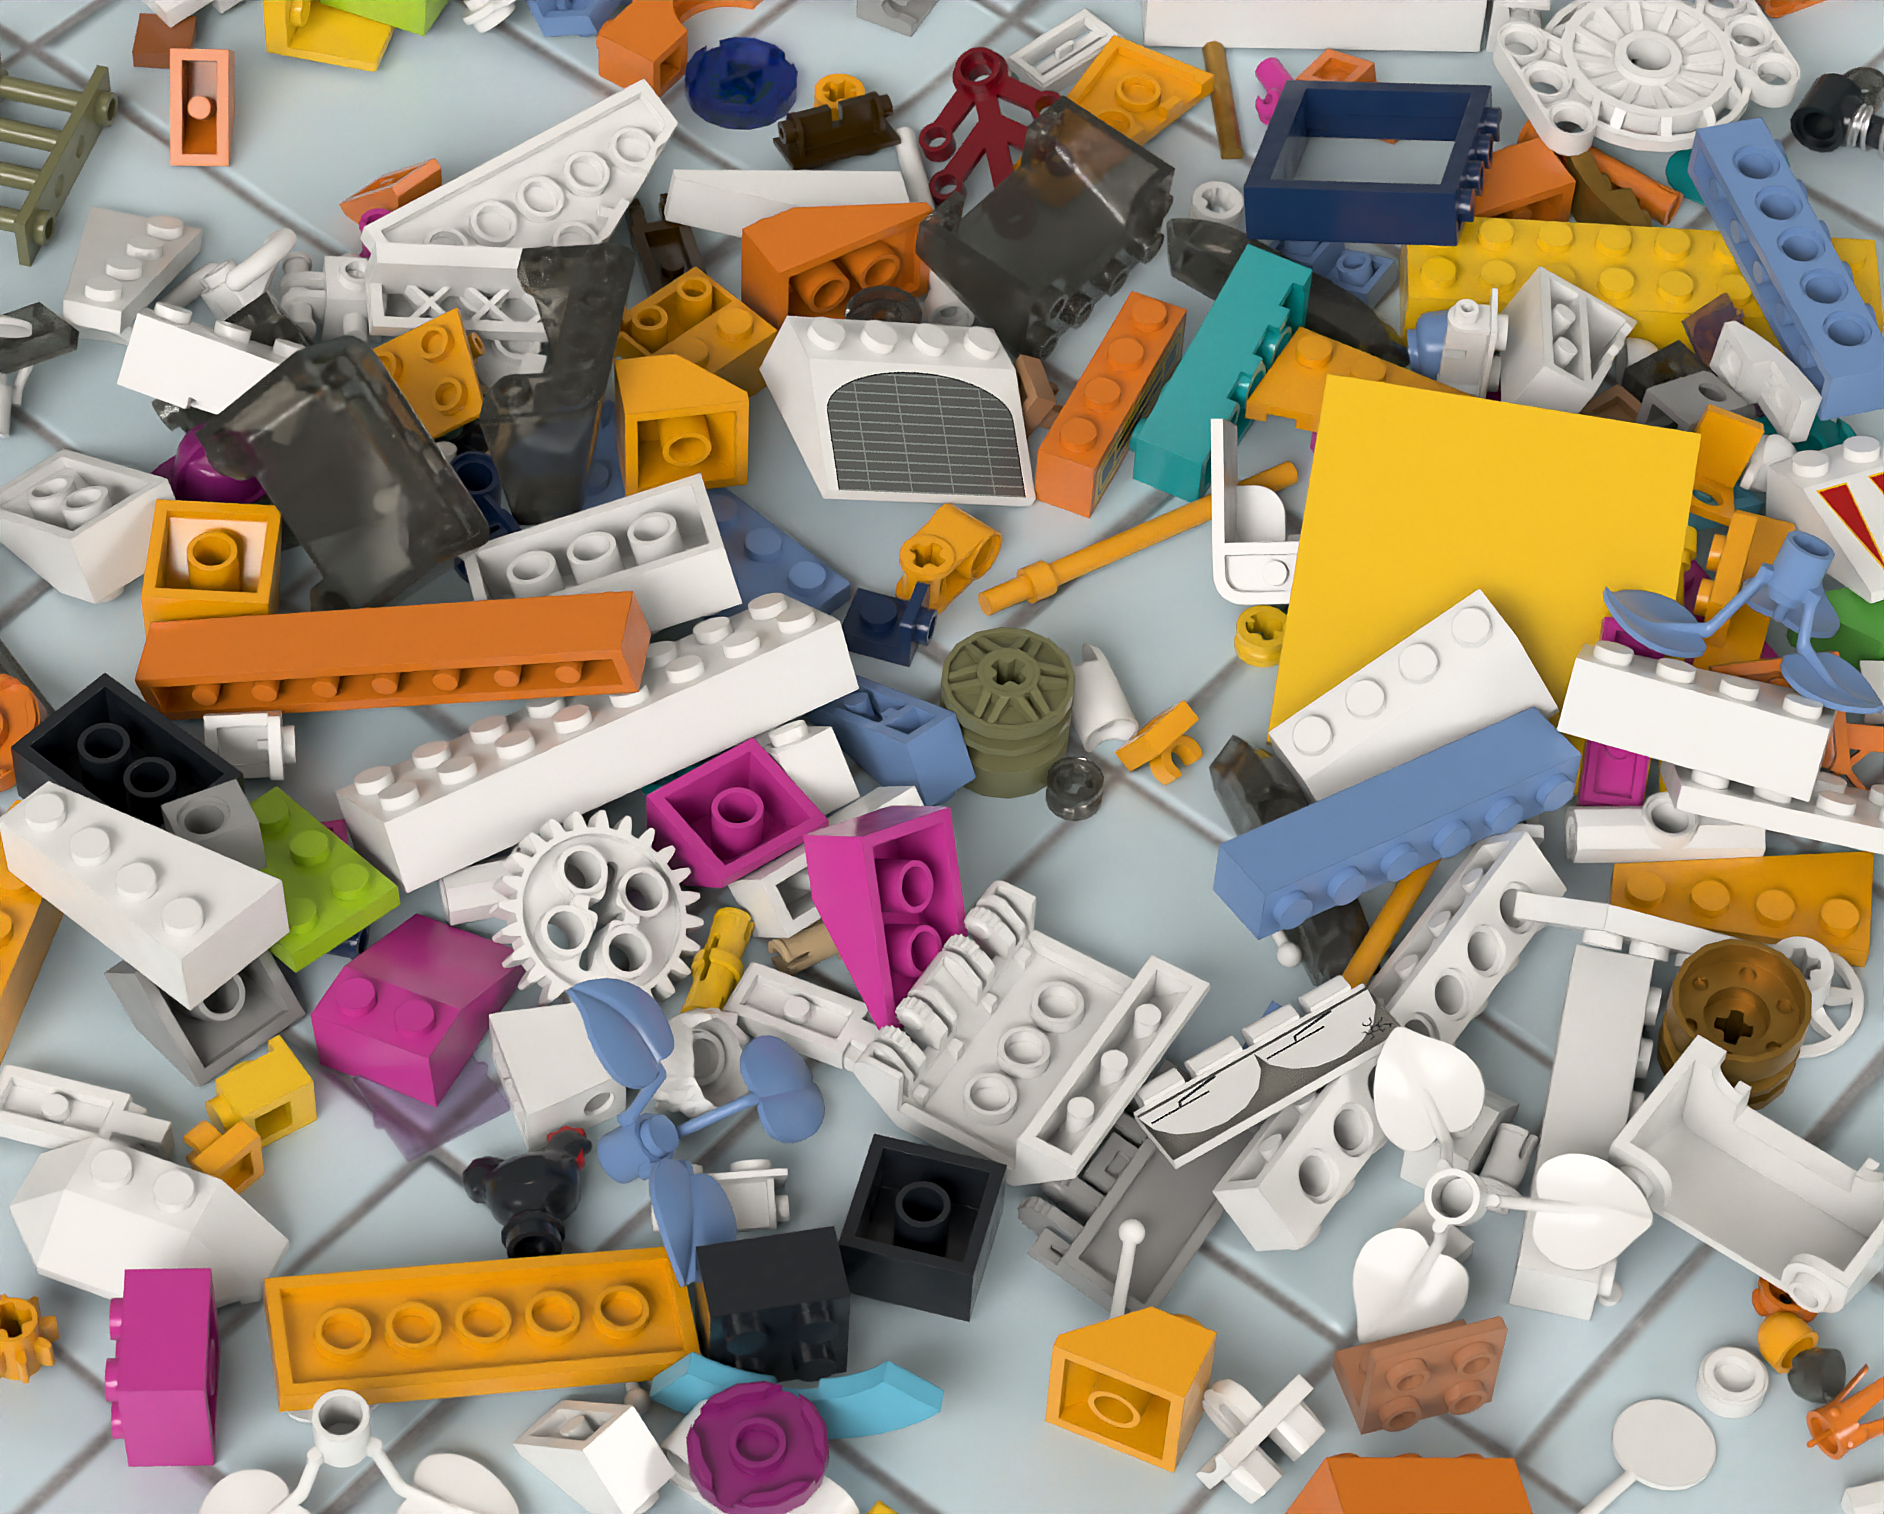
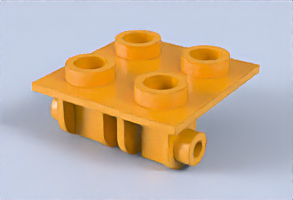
(437, 371)

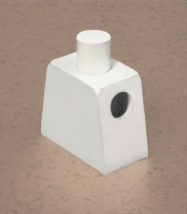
(551, 1072)

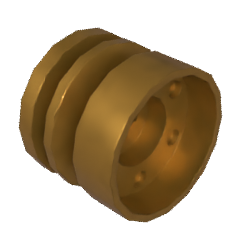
(1741, 997)

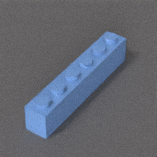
(1395, 823)

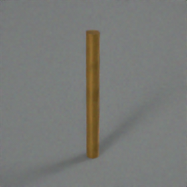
(1223, 101)

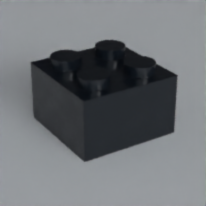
(922, 1226)
(774, 1304)

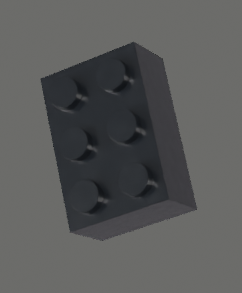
(117, 754)

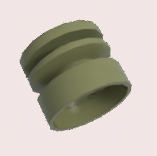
(1011, 706)

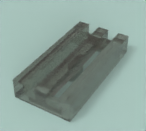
(49, 339)

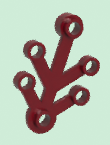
(992, 132)

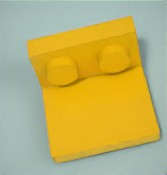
(324, 34)

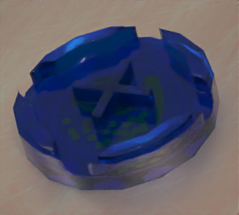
(741, 83)

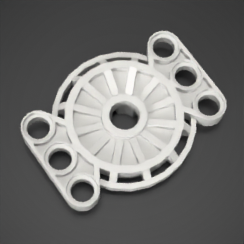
(1680, 76)

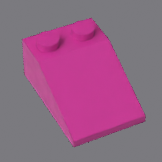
(887, 897)
(414, 1007)

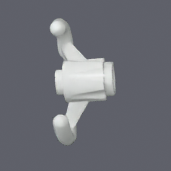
(233, 286)

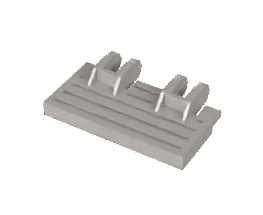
(1138, 1185)

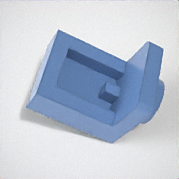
(572, 16)

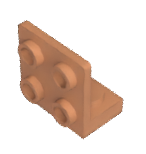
(1421, 1373)

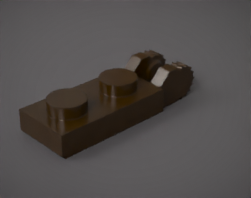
(661, 248)

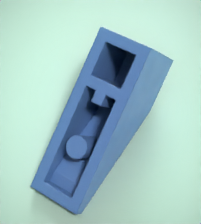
(900, 739)

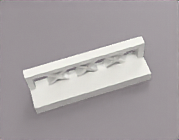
(445, 272)

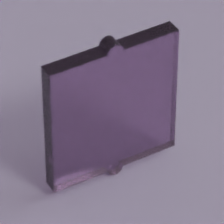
(422, 1127)

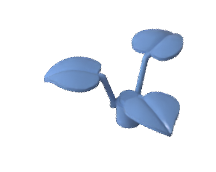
(1788, 593)
(630, 1041)

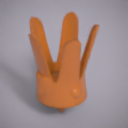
(1836, 1425)

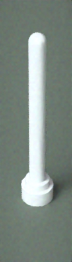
(941, 304)

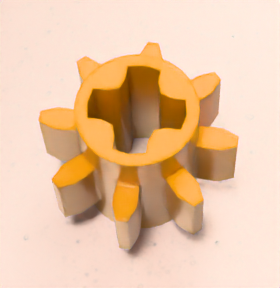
(25, 1338)

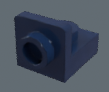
(888, 625)

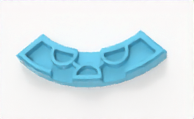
(850, 1405)

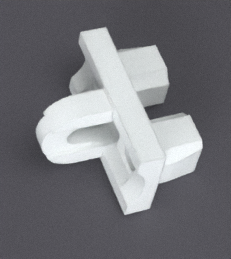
(1247, 1424)

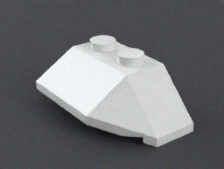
(114, 1208)

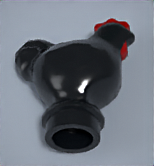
(532, 1192)

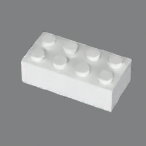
(647, 543)

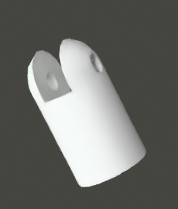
(1099, 703)

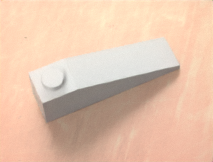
(737, 198)

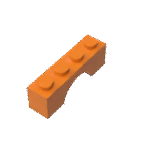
(651, 41)

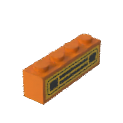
(1108, 402)

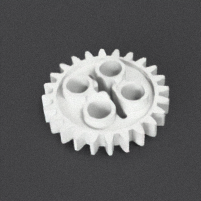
(544, 896)

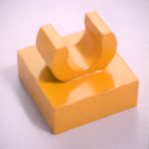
(1159, 739)
(230, 1157)

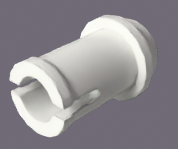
(1508, 1162)

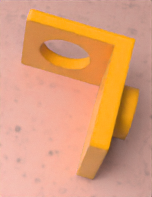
(1723, 454)

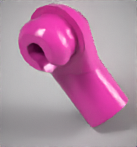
(1273, 78)

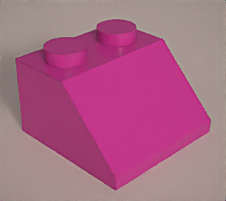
(730, 816)

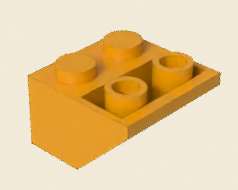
(703, 326)

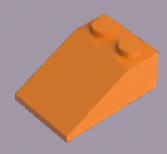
(823, 255)

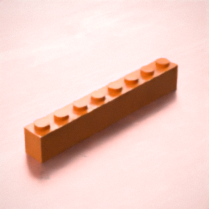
(396, 656)

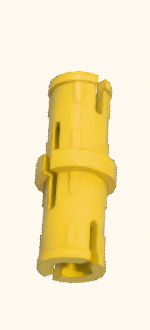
(719, 964)

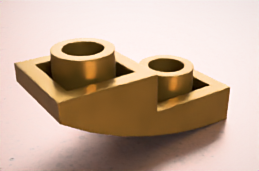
(1595, 199)

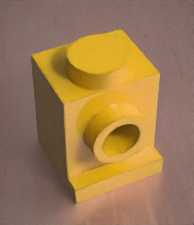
(267, 1094)

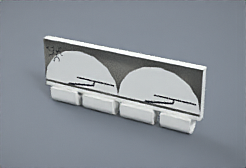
(1282, 1064)

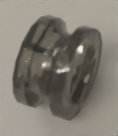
(1059, 781)

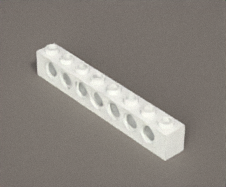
(1431, 985)

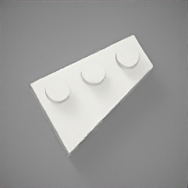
(1612, 925)

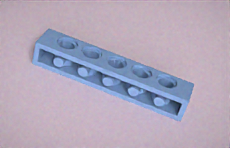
(1790, 264)

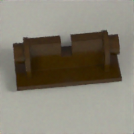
(812, 139)

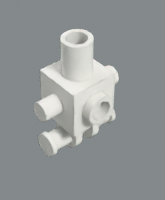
(333, 297)

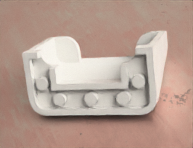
(1753, 1185)

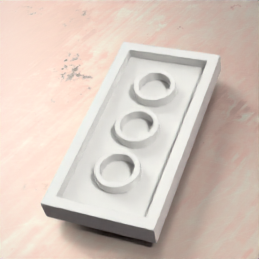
(1832, 815)

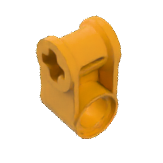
(947, 555)

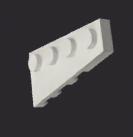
(125, 266)

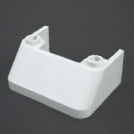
(1249, 531)

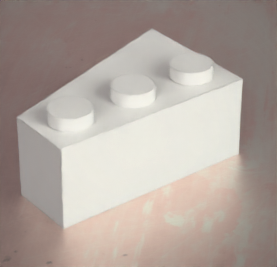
(1558, 344)

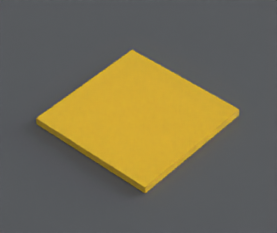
(1458, 494)

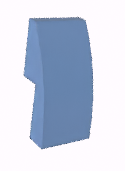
(1355, 271)

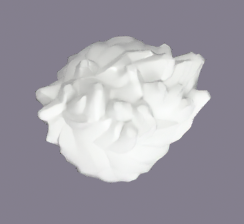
(703, 1064)

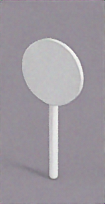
(1659, 1447)

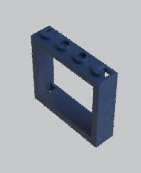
(1371, 211)

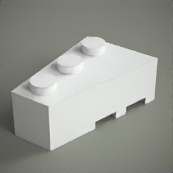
(194, 362)

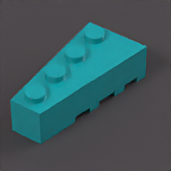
(1220, 371)

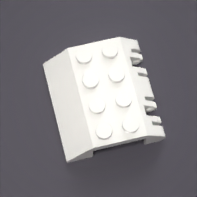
(1023, 1043)

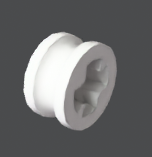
(1217, 194)

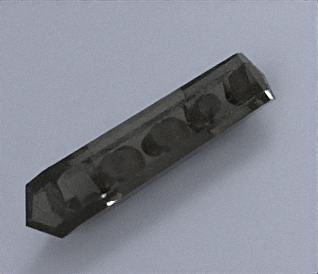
(1207, 252)
(1255, 791)

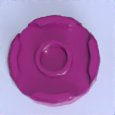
(757, 1449)

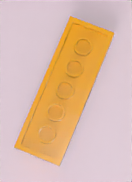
(477, 1327)

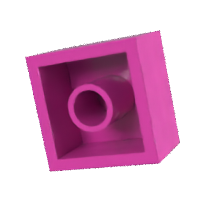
(165, 1367)

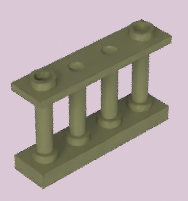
(69, 150)

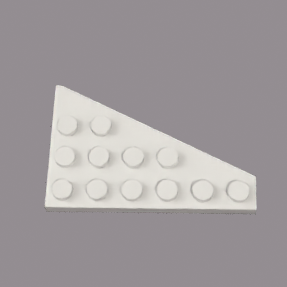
(545, 192)

